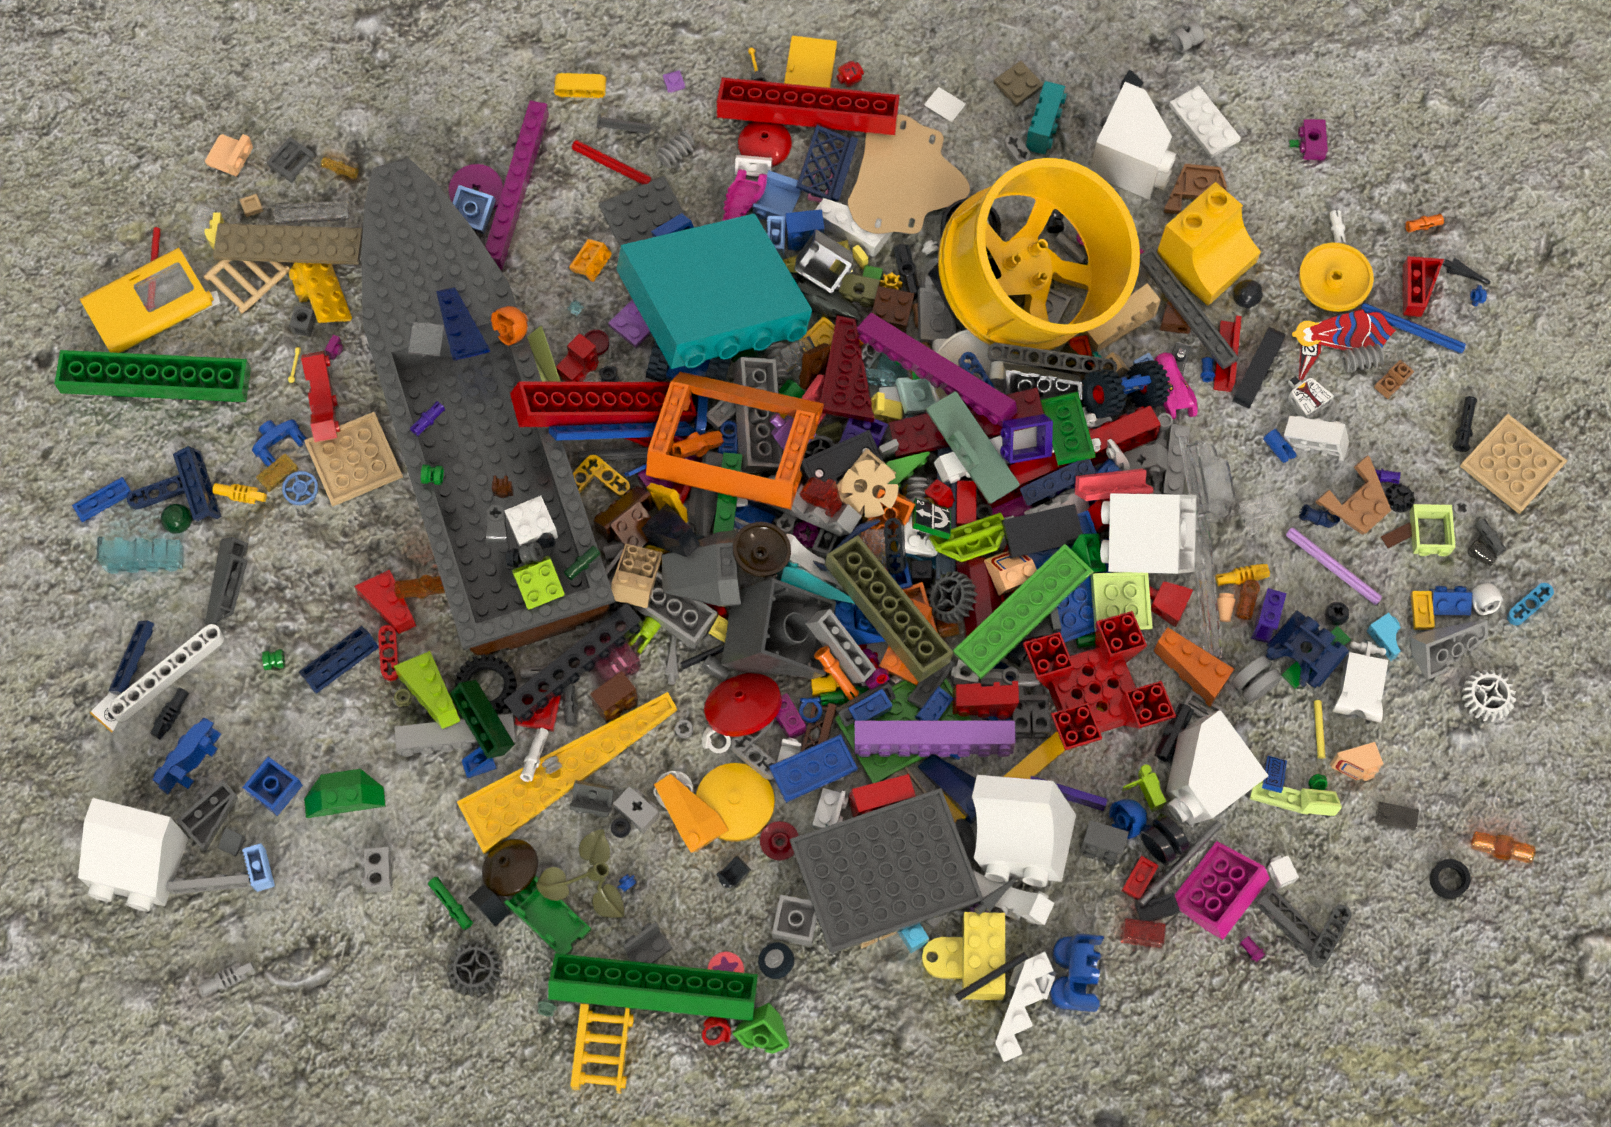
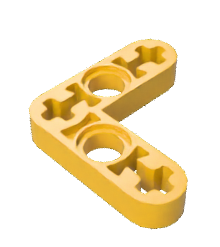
(597, 472)

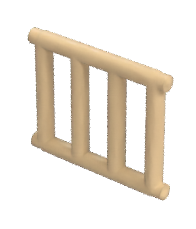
(256, 294)

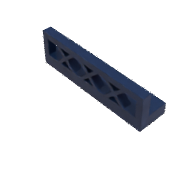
(196, 484)
(325, 670)

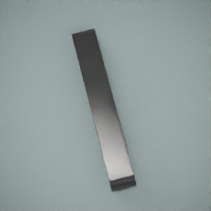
(1043, 355)

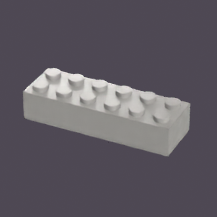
(754, 429)
(680, 616)

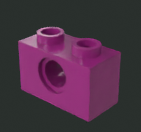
(1315, 130)
(790, 719)

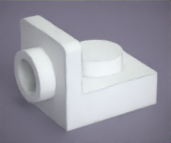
(789, 748)

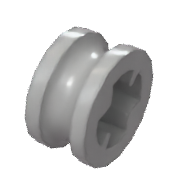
(1464, 504)
(689, 726)
(551, 764)

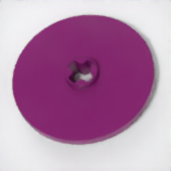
(477, 176)

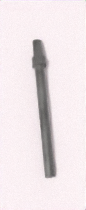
(1154, 889)

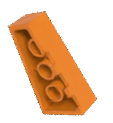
(1194, 665)

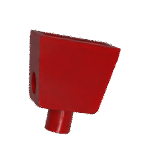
(1170, 601)

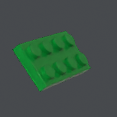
(1070, 431)

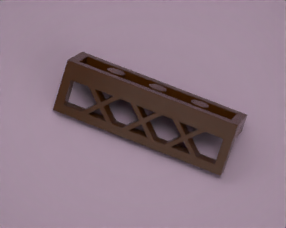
(826, 728)

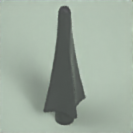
(991, 899)

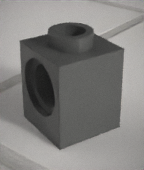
(305, 327)

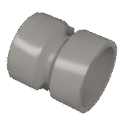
(1187, 36)

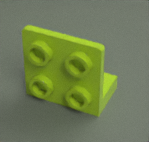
(538, 582)

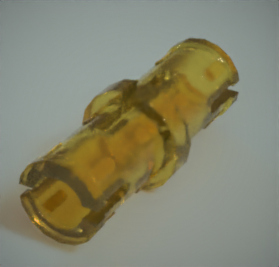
(339, 167)

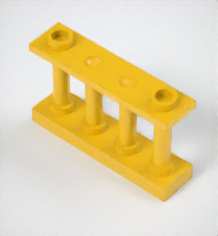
(582, 1057)

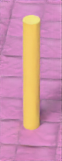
(1319, 729)

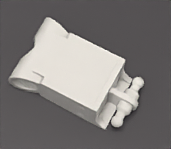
(1362, 683)

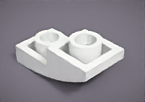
(1115, 453)

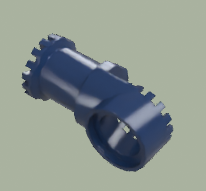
(1318, 516)

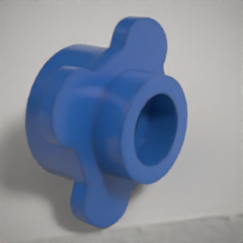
(1478, 295)
(626, 882)

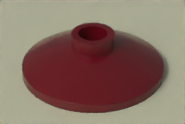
(774, 832)

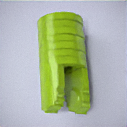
(648, 631)

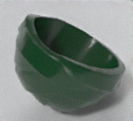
(176, 518)

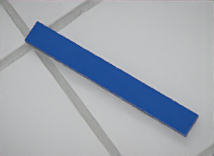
(611, 431)

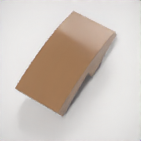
(1394, 379)

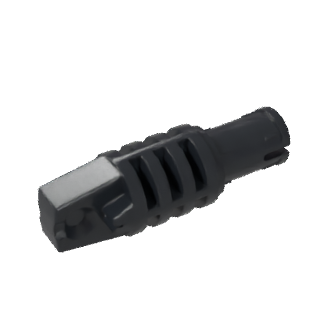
(169, 714)

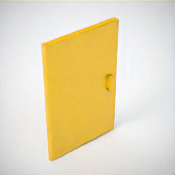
(810, 61)

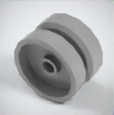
(1257, 679)

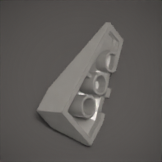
(1441, 647)

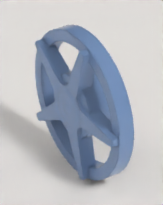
(300, 488)

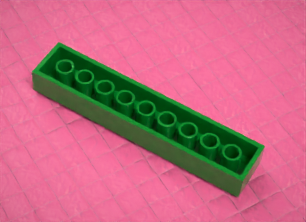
(152, 376)
(653, 986)

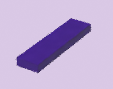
(1080, 797)

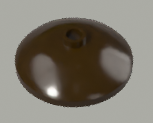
(763, 539)
(515, 873)

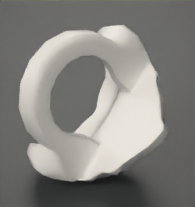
(706, 741)

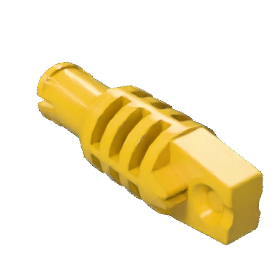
(239, 493)
(1242, 574)

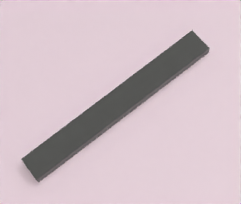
(1188, 308)

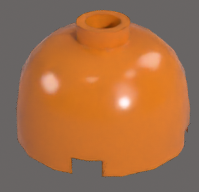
(510, 324)

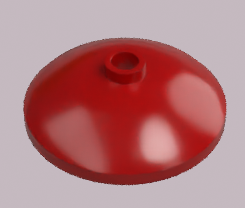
(775, 146)

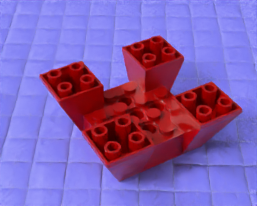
(1079, 719)

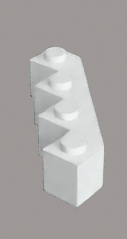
(1024, 994)

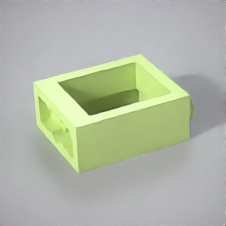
(1428, 511)

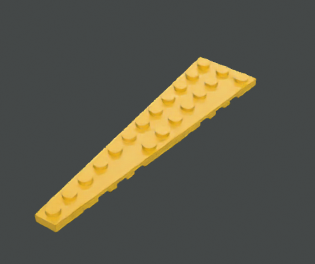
(511, 802)

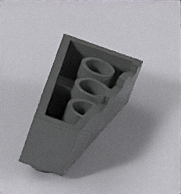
(1048, 382)

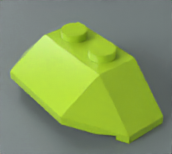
(971, 539)

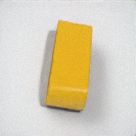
(580, 85)

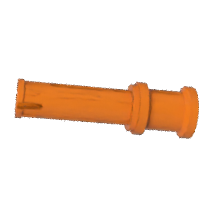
(831, 666)

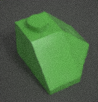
(764, 1031)

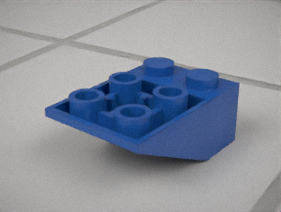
(856, 623)

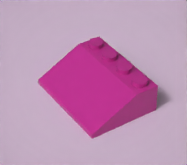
(1221, 889)

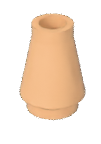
(1225, 606)

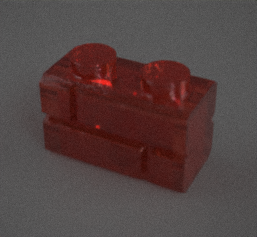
(1143, 933)

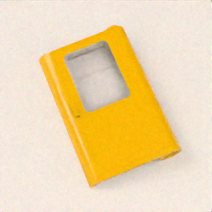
(146, 301)

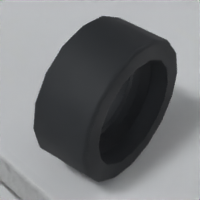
(1460, 868)

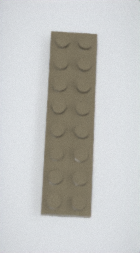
(288, 244)

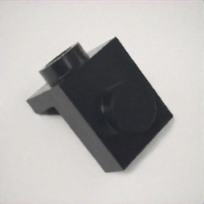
(733, 873)

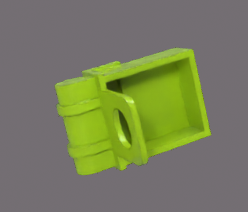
(1150, 787)

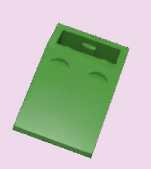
(905, 466)

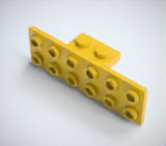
(323, 290)

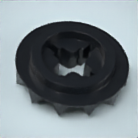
(1396, 504)

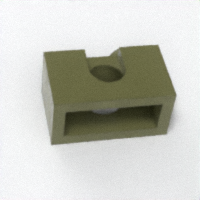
(859, 283)

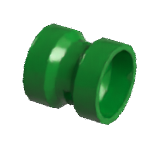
(432, 474)
(274, 659)

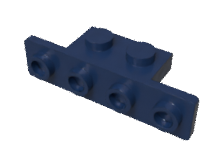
(1052, 483)

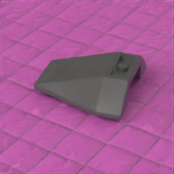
(706, 574)

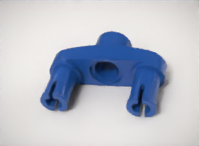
(272, 434)

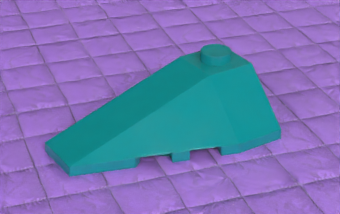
(807, 581)

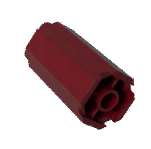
(987, 597)

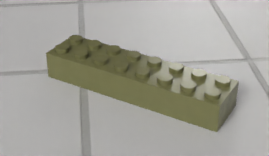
(888, 608)

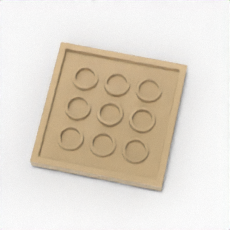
(354, 460)
(1513, 463)

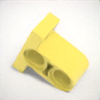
(886, 409)

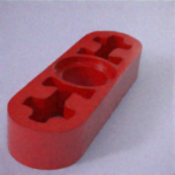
(382, 640)

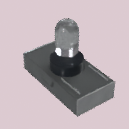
(1181, 355)

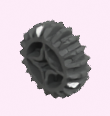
(958, 596)
(482, 969)

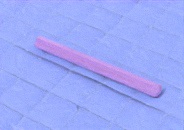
(1334, 566)

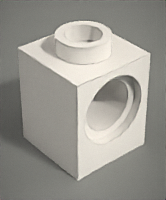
(959, 679)
(1282, 871)

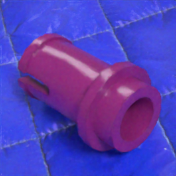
(1252, 949)

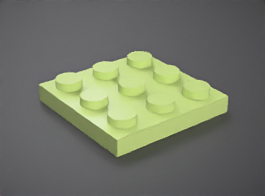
(1120, 594)

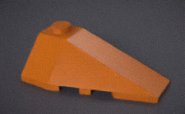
(901, 509)
(892, 661)

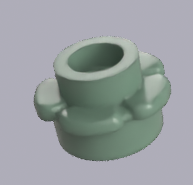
(546, 1007)

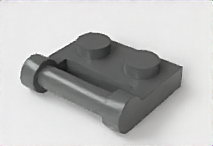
(287, 155)

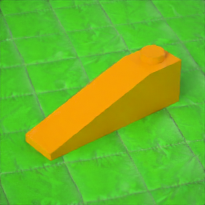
(691, 815)

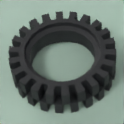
(493, 664)

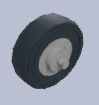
(776, 960)

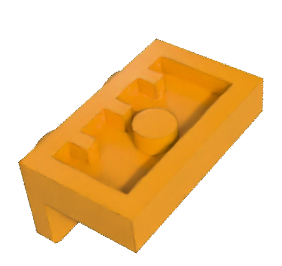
(591, 259)

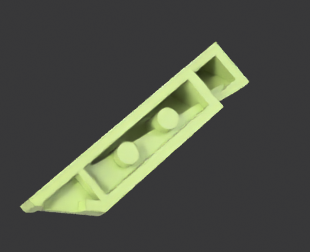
(543, 356)

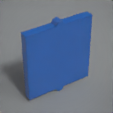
(636, 469)

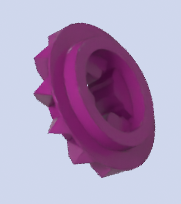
(801, 528)

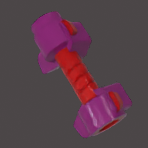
(880, 675)

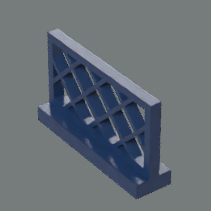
(842, 165)

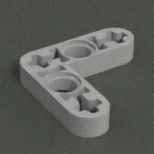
(750, 748)

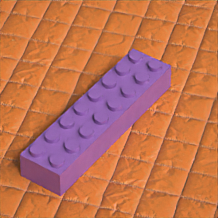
(934, 738)

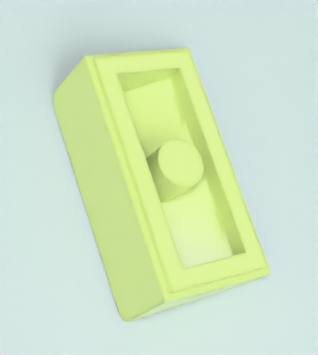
(1320, 802)

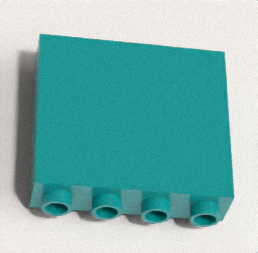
(713, 291)

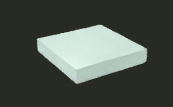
(915, 395)

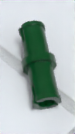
(582, 562)

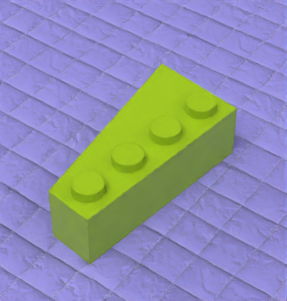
(427, 685)

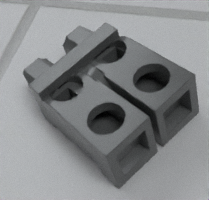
(1032, 707)

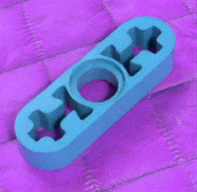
(1528, 611)

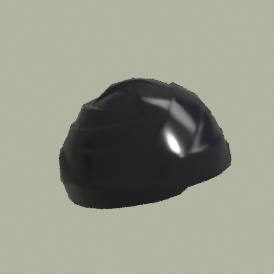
(1247, 293)

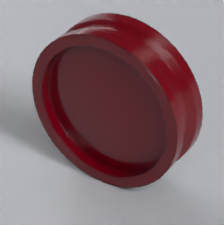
(599, 339)

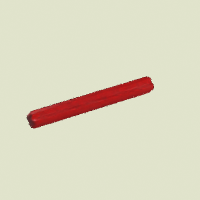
(610, 162)

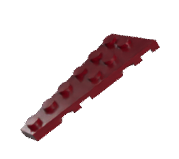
(845, 380)

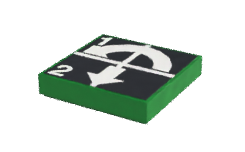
(931, 519)

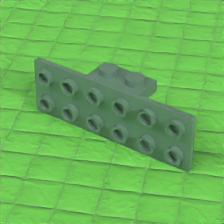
(972, 447)

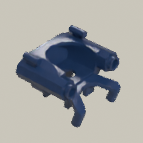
(1324, 655)

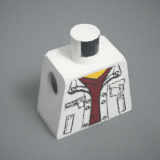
(1308, 397)

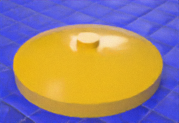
(1336, 277)
(740, 798)

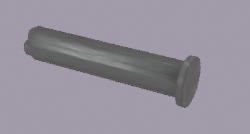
(622, 125)

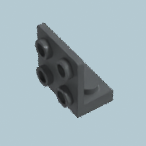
(647, 945)

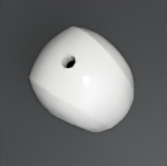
(1485, 596)

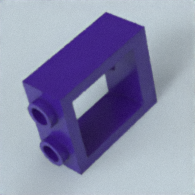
(1044, 438)

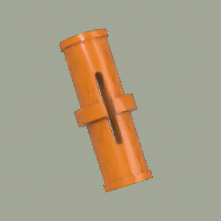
(1424, 223)

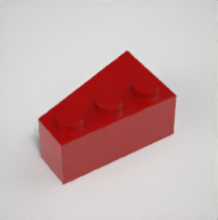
(1418, 283)
(381, 597)
(986, 700)
(880, 794)

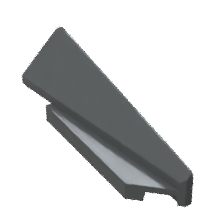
(704, 502)
(227, 579)

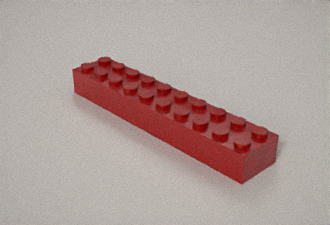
(808, 106)
(590, 403)
(1127, 432)

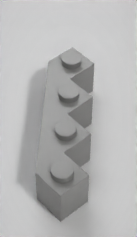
(840, 524)

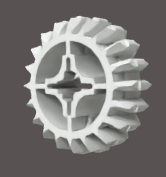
(1472, 690)

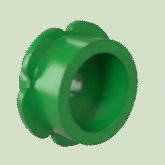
(1318, 782)

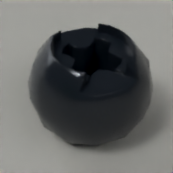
(1334, 608)

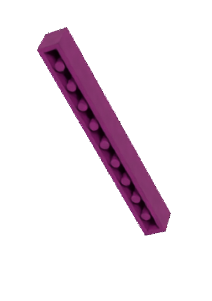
(517, 181)
(936, 369)

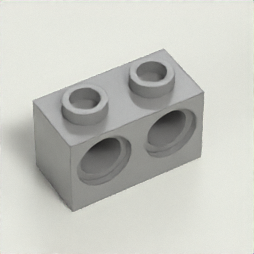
(382, 869)

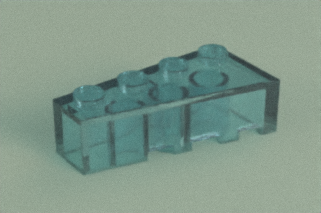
(139, 555)

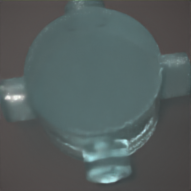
(575, 307)

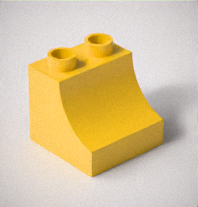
(1208, 244)

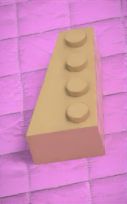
(1137, 310)

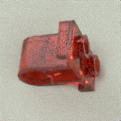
(822, 495)

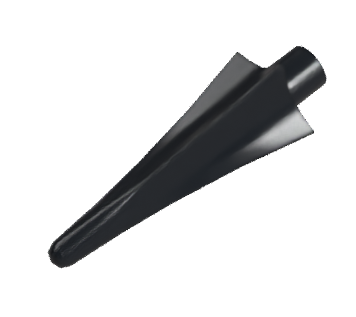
(1458, 268)

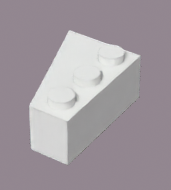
(1318, 435)

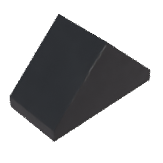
(489, 905)

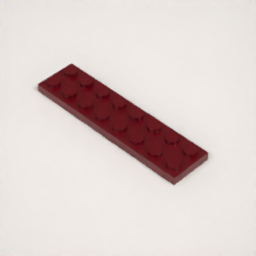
(921, 435)

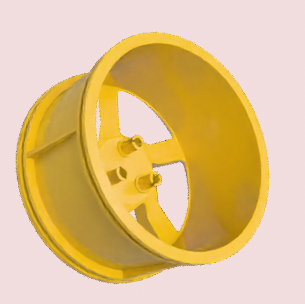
(1029, 264)

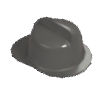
(967, 837)

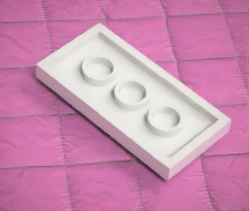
(1204, 121)

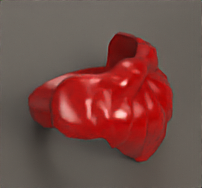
(724, 1034)

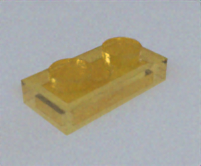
(277, 472)

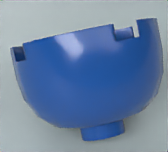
(1128, 816)

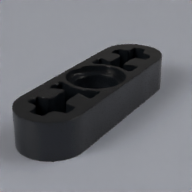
(901, 539)

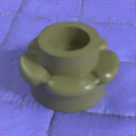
(403, 693)

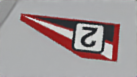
(1307, 358)

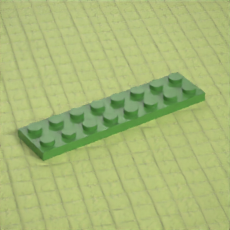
(1022, 611)

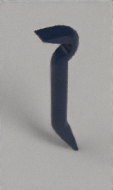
(856, 531)

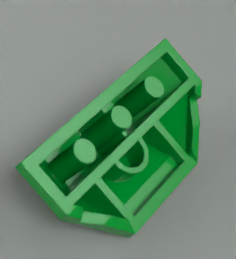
(343, 793)

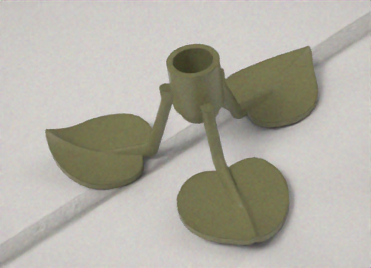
(596, 849)

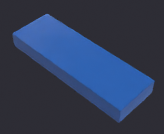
(102, 499)

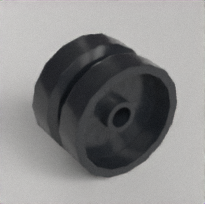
(1164, 839)

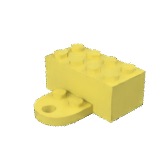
(972, 955)

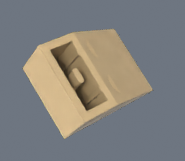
(636, 575)

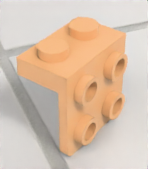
(229, 154)

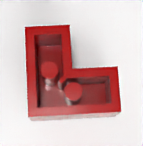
(580, 360)

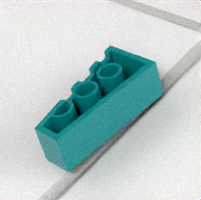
(1045, 117)

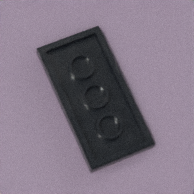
(1041, 530)

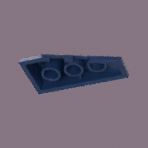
(954, 783)

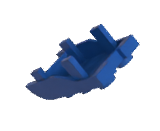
(187, 756)

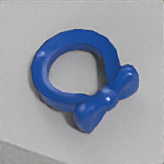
(816, 701)

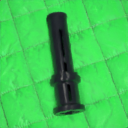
(1464, 430)

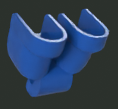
(1079, 957)

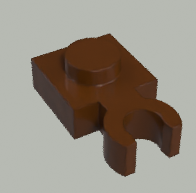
(502, 487)

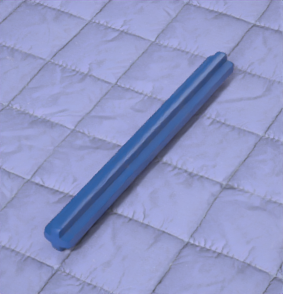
(1417, 329)

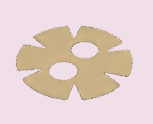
(881, 477)

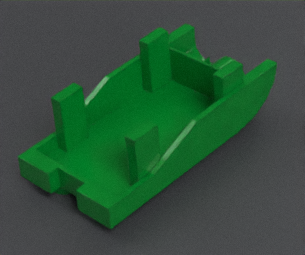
(548, 918)

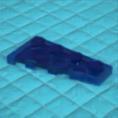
(460, 328)

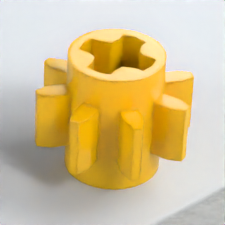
(891, 281)

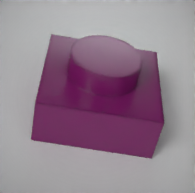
(334, 347)

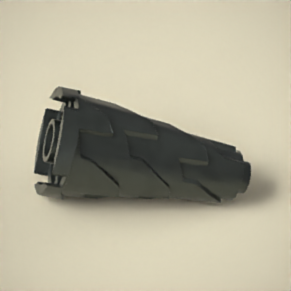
(826, 303)

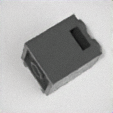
(818, 257)

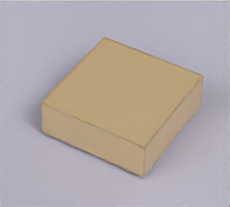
(251, 205)

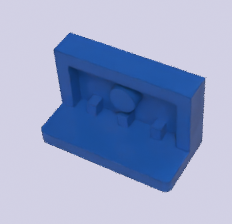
(1451, 601)

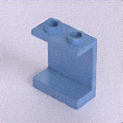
(778, 198)

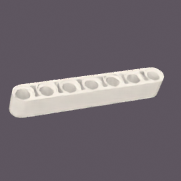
(163, 682)

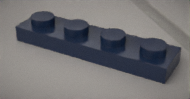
(131, 657)

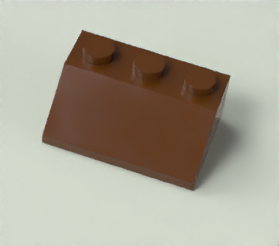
(617, 507)

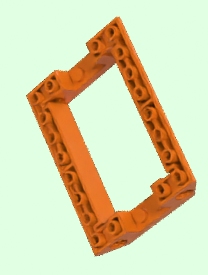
(776, 492)

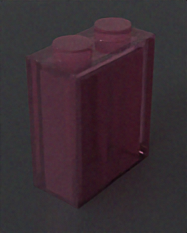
(620, 660)

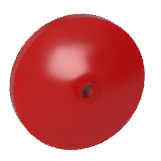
(743, 704)

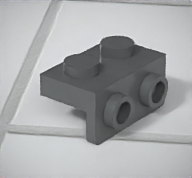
(592, 798)

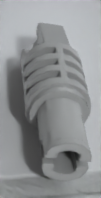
(226, 978)

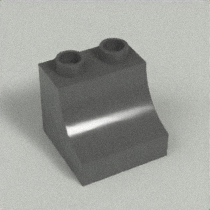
(771, 631)

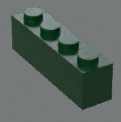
(482, 719)

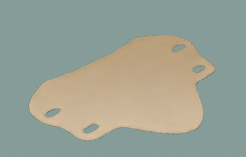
(904, 179)

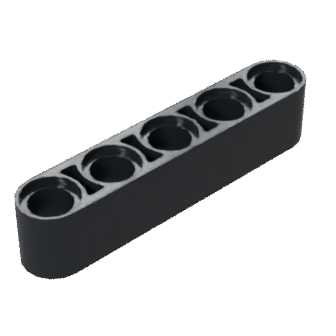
(1258, 367)

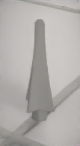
(672, 667)

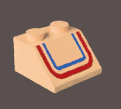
(1009, 572)
(1358, 762)

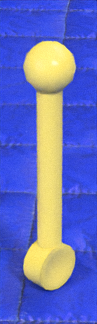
(291, 378)

